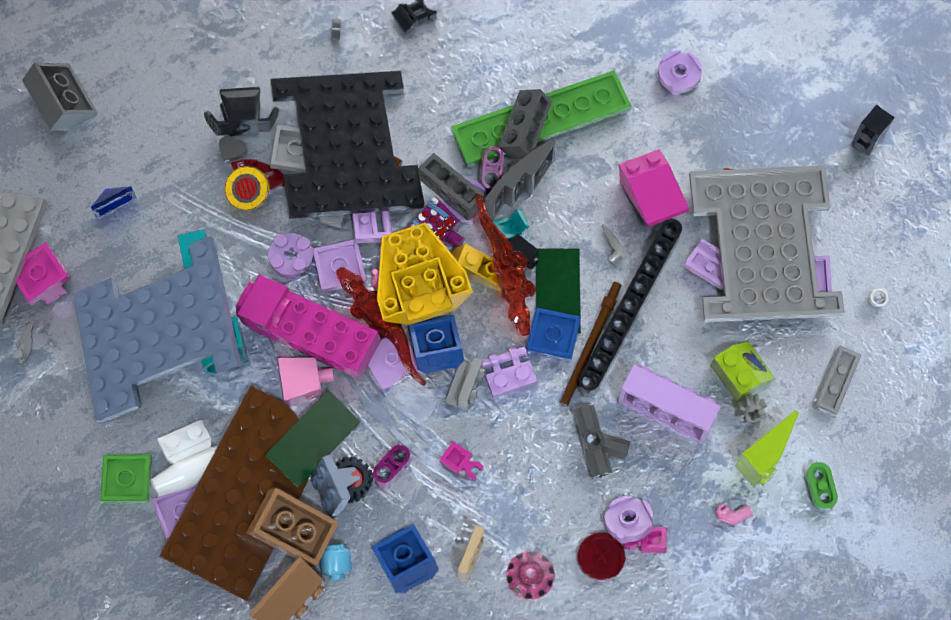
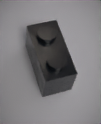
(872, 130)

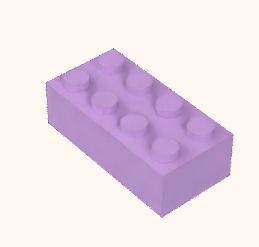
(668, 403)

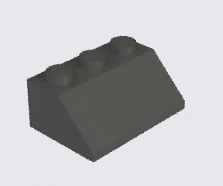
(58, 95)

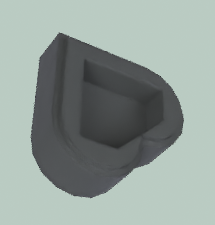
(232, 149)

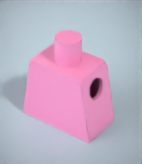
(302, 379)

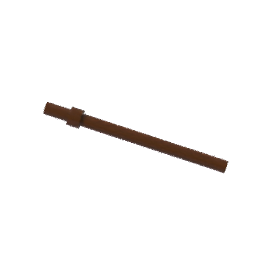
(607, 305)

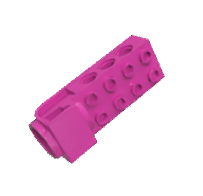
(307, 326)

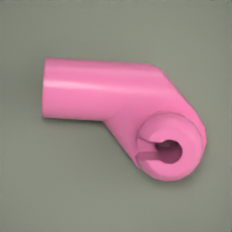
(733, 517)

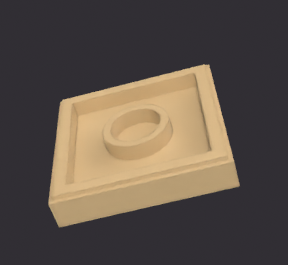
(471, 554)

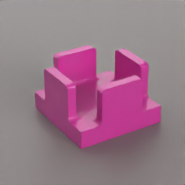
(42, 276)

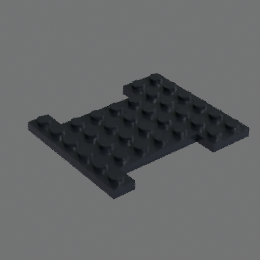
(346, 146)

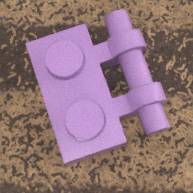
(511, 378)

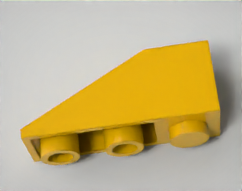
(477, 266)

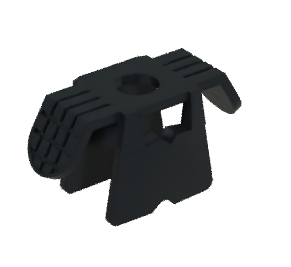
(239, 109)

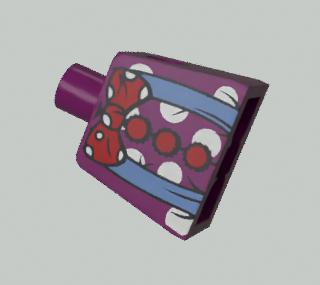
(441, 222)

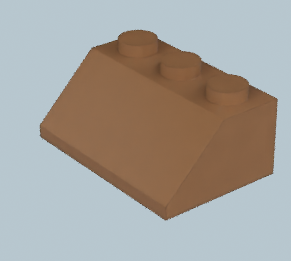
(290, 594)

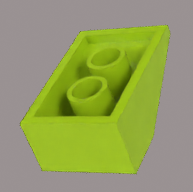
(760, 459)

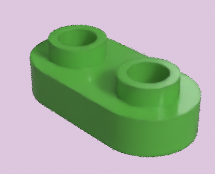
(822, 487)

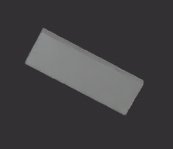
(837, 381)

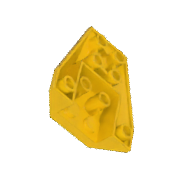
(418, 277)

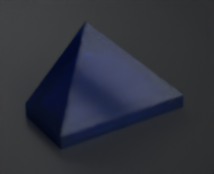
(112, 199)

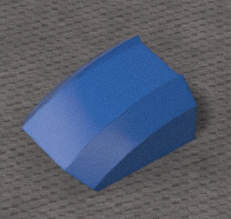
(436, 344)
(405, 559)

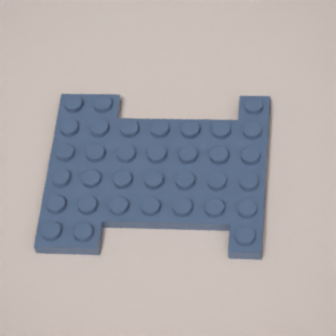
(154, 331)

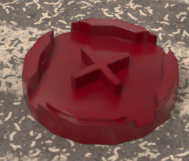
(601, 557)

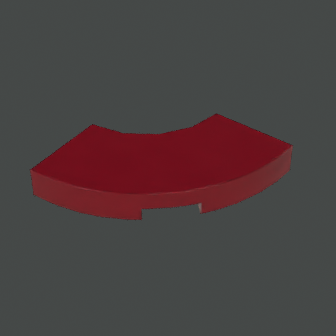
(274, 176)

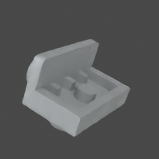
(465, 381)

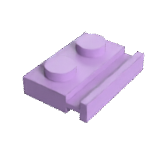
(706, 263)

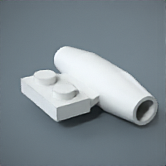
(189, 452)

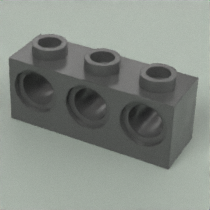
(525, 123)
(449, 185)

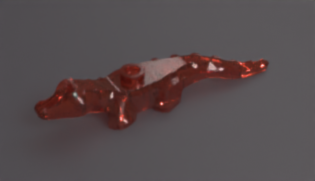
(509, 268)
(367, 308)

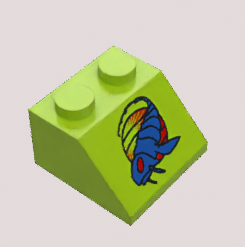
(741, 370)

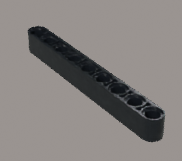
(626, 316)

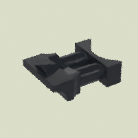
(407, 19)

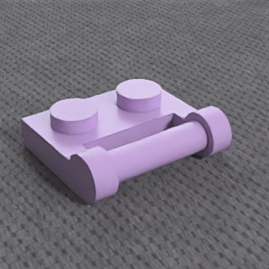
(366, 227)

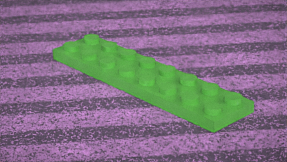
(570, 110)

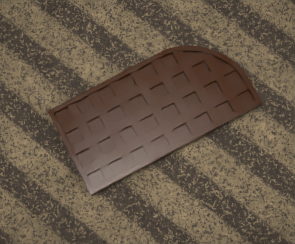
(213, 526)

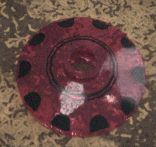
(533, 587)

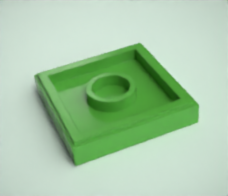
(126, 478)

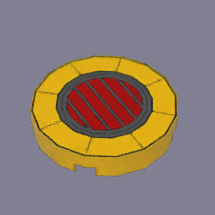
(247, 188)

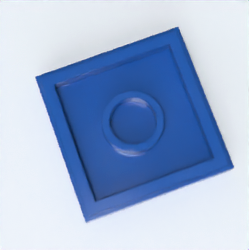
(553, 334)

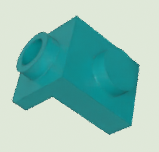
(513, 225)

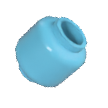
(336, 561)

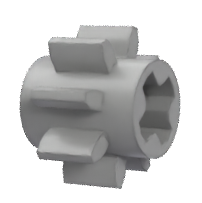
(752, 408)

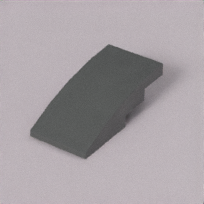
(521, 177)

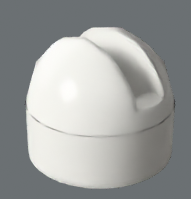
(878, 303)

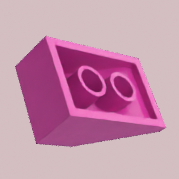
(652, 187)

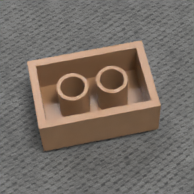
(292, 527)

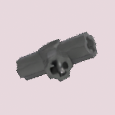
(608, 445)

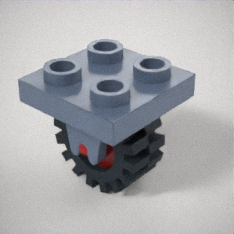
(340, 482)

